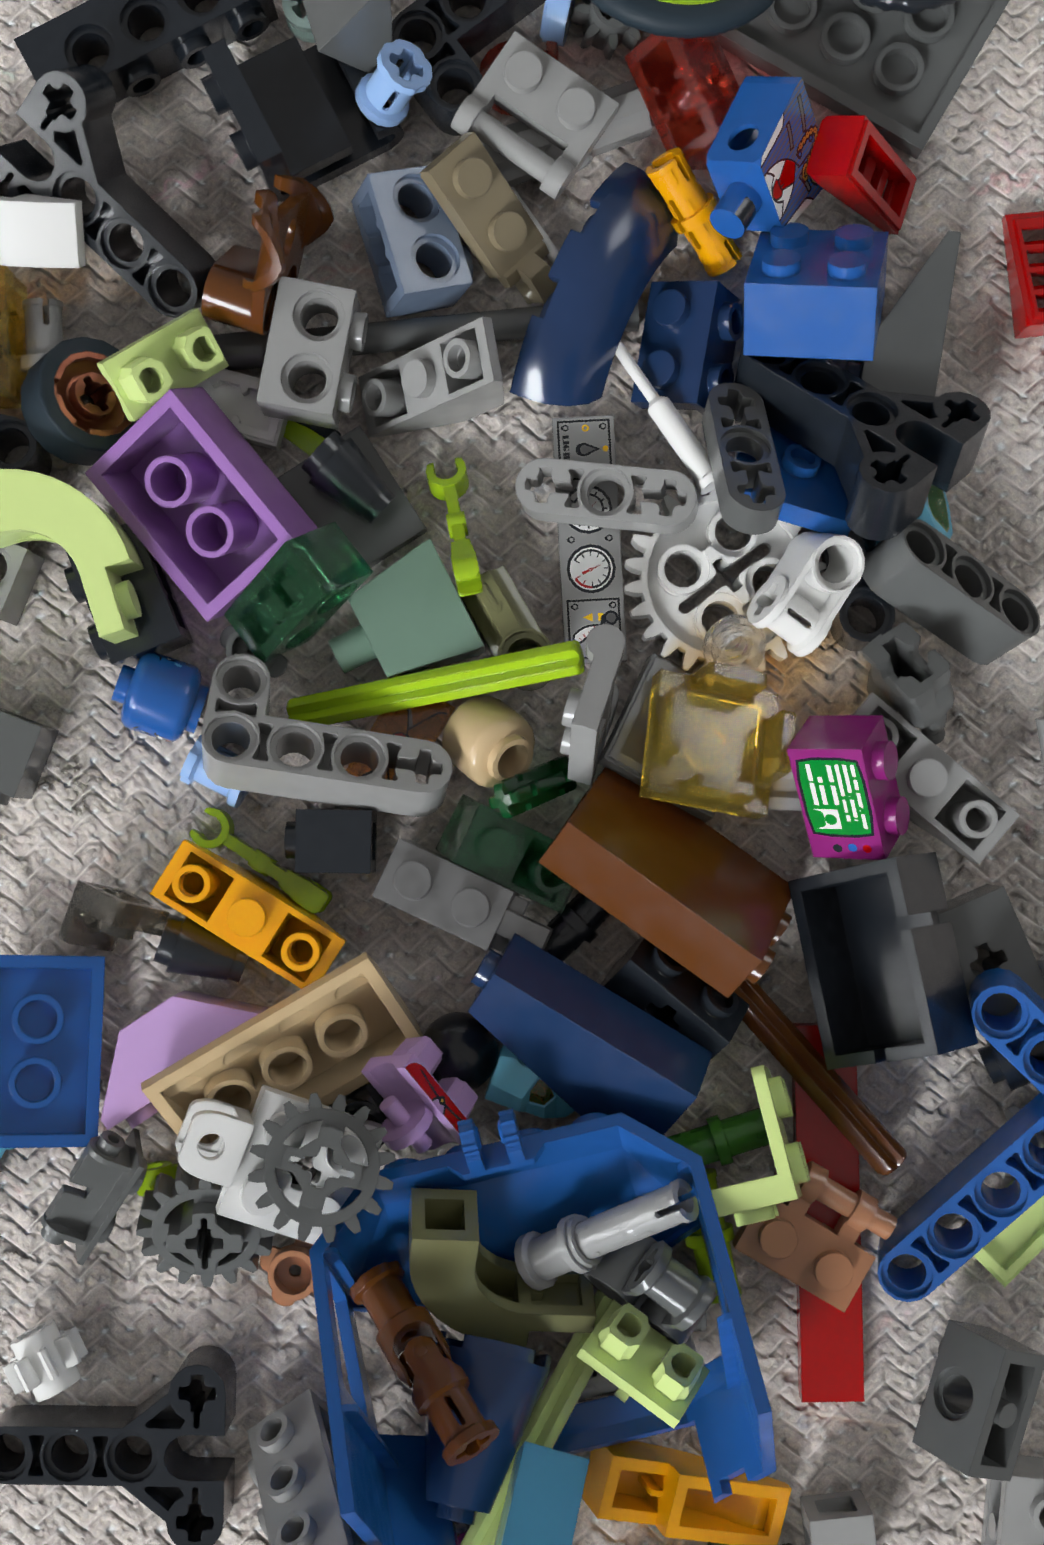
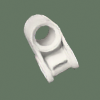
(802, 594)

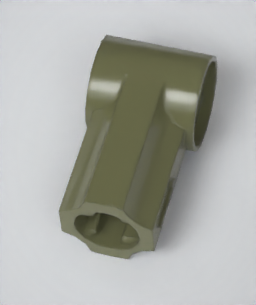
(504, 617)

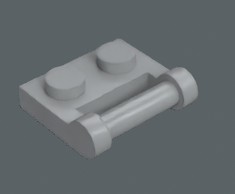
(545, 99)
(592, 710)

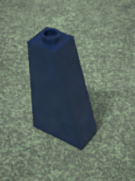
(585, 1038)

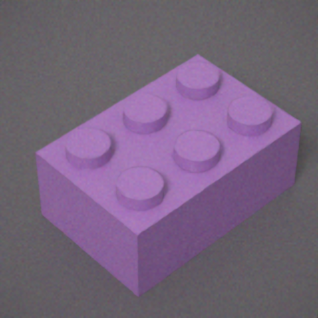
(198, 498)

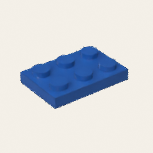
(50, 1049)

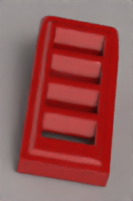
(854, 165)
(1026, 316)

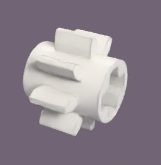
(45, 1360)

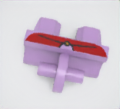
(415, 1104)

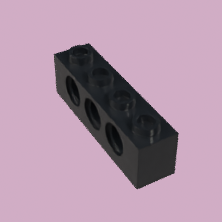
(116, 29)

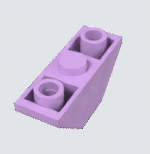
(160, 1040)

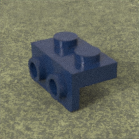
(688, 341)

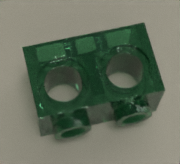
(298, 591)

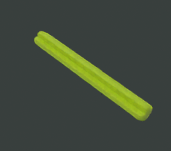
(440, 684)

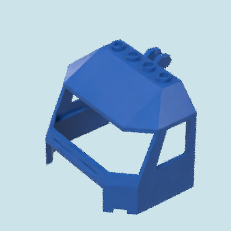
(523, 1188)

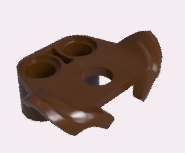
(245, 280)

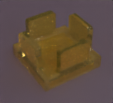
(715, 740)

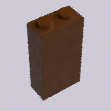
(672, 882)

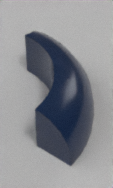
(598, 286)

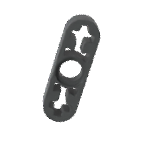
(731, 477)

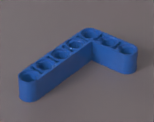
(1005, 1151)

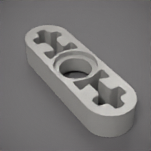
(654, 483)

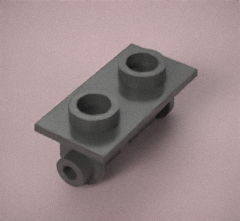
(110, 1173)

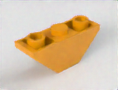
(248, 914)

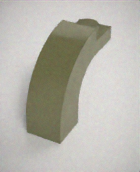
(478, 1289)

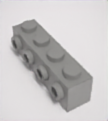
(297, 1476)

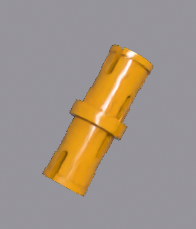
(692, 211)

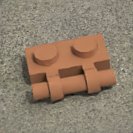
(810, 1252)

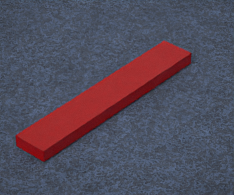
(827, 1337)

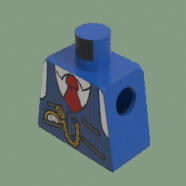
(763, 157)

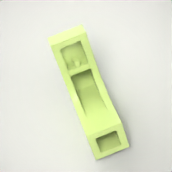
(55, 512)

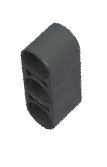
(950, 593)

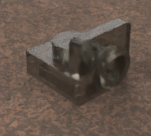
(104, 914)

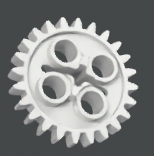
(702, 549)

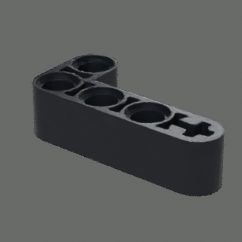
(454, 44)

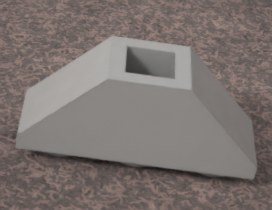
(435, 383)
(940, 791)

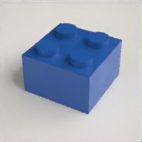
(815, 292)

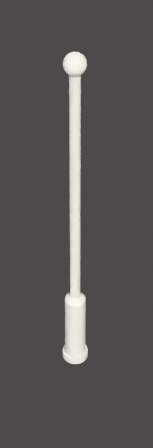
(660, 407)

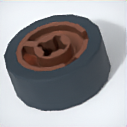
(54, 406)

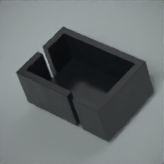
(882, 962)

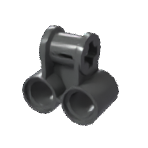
(656, 1286)

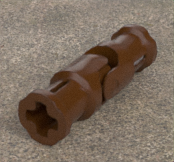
(424, 1360)

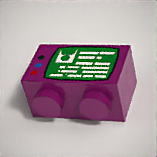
(848, 786)

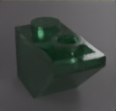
(503, 852)

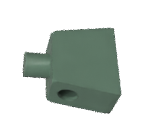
(408, 619)

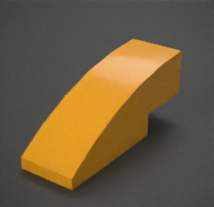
(674, 1493)

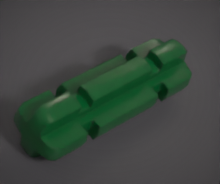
(532, 787)

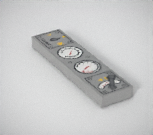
(589, 554)

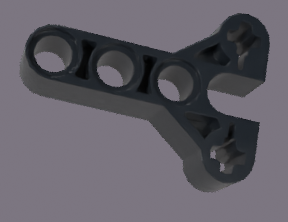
(89, 151)
(878, 441)
(162, 1480)

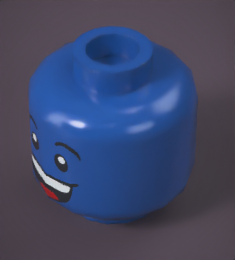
(160, 696)

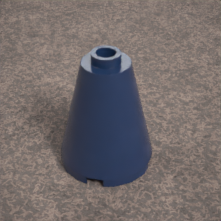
(505, 1389)

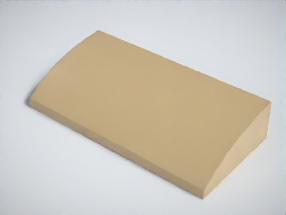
(299, 1046)

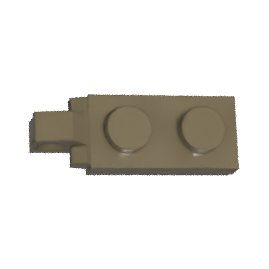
(490, 218)

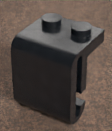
(294, 112)

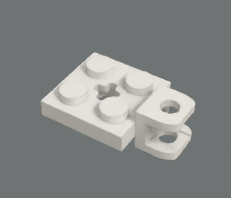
(230, 1161)

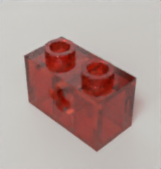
(685, 91)

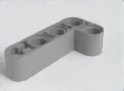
(326, 746)

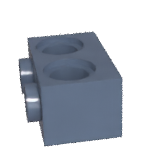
(400, 242)

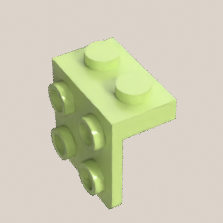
(757, 1199)

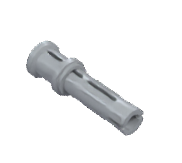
(582, 1241)

